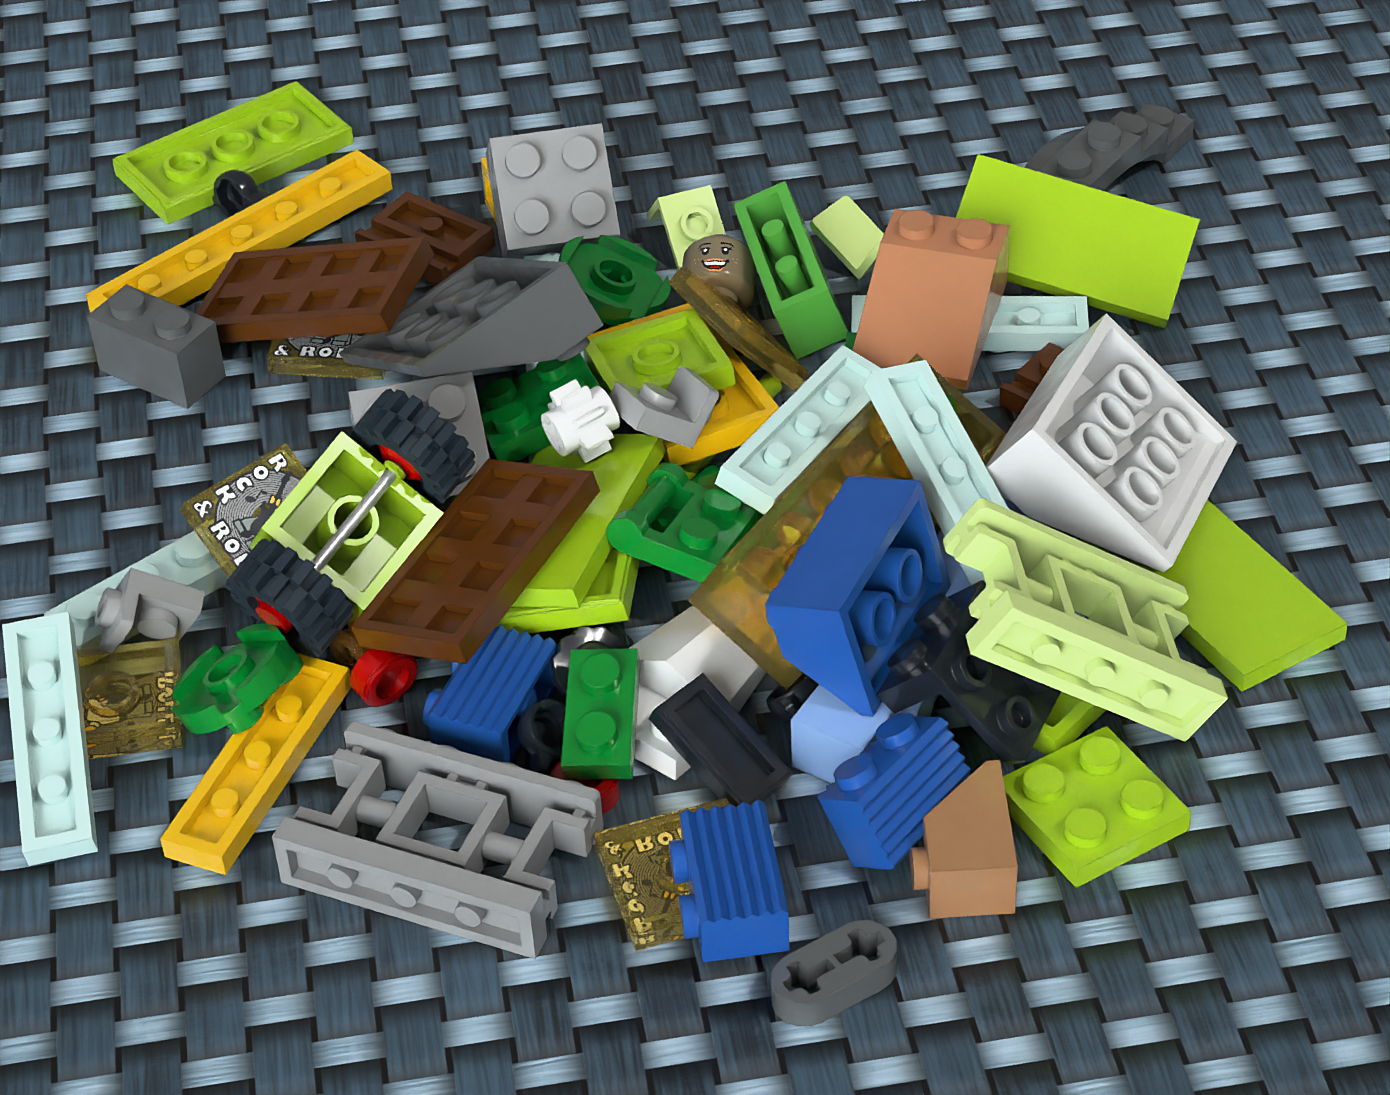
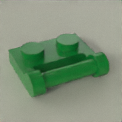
(697, 537)

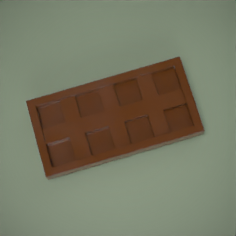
(315, 289)
(476, 560)

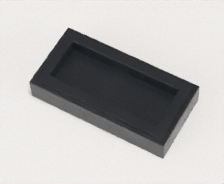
(719, 744)

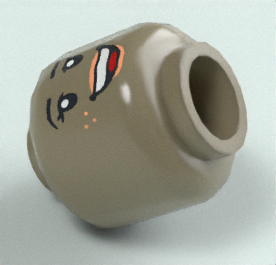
(724, 265)

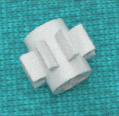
(580, 420)

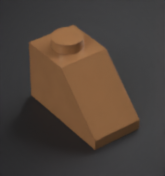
(968, 850)

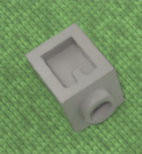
(670, 413)
(149, 604)

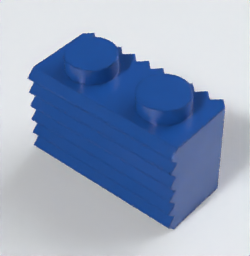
(488, 694)
(891, 787)
(732, 881)

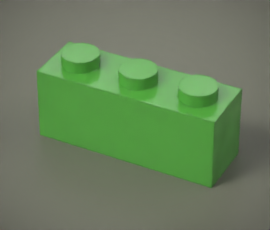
(790, 270)

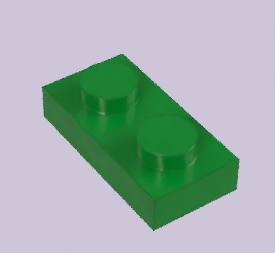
(601, 714)

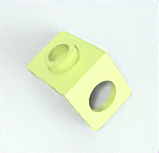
(687, 218)
(849, 235)

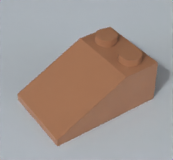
(934, 293)

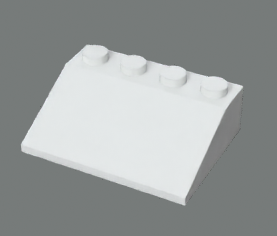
(1112, 450)

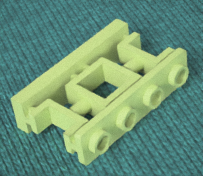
(1115, 658)

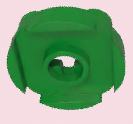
(637, 285)
(232, 685)

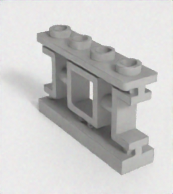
(429, 881)

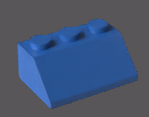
(858, 587)

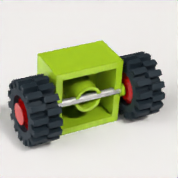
(351, 521)

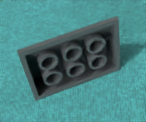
(484, 319)

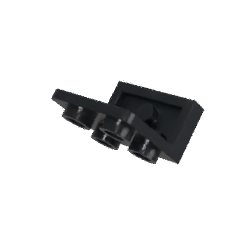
(937, 660)

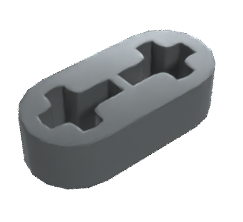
(838, 976)

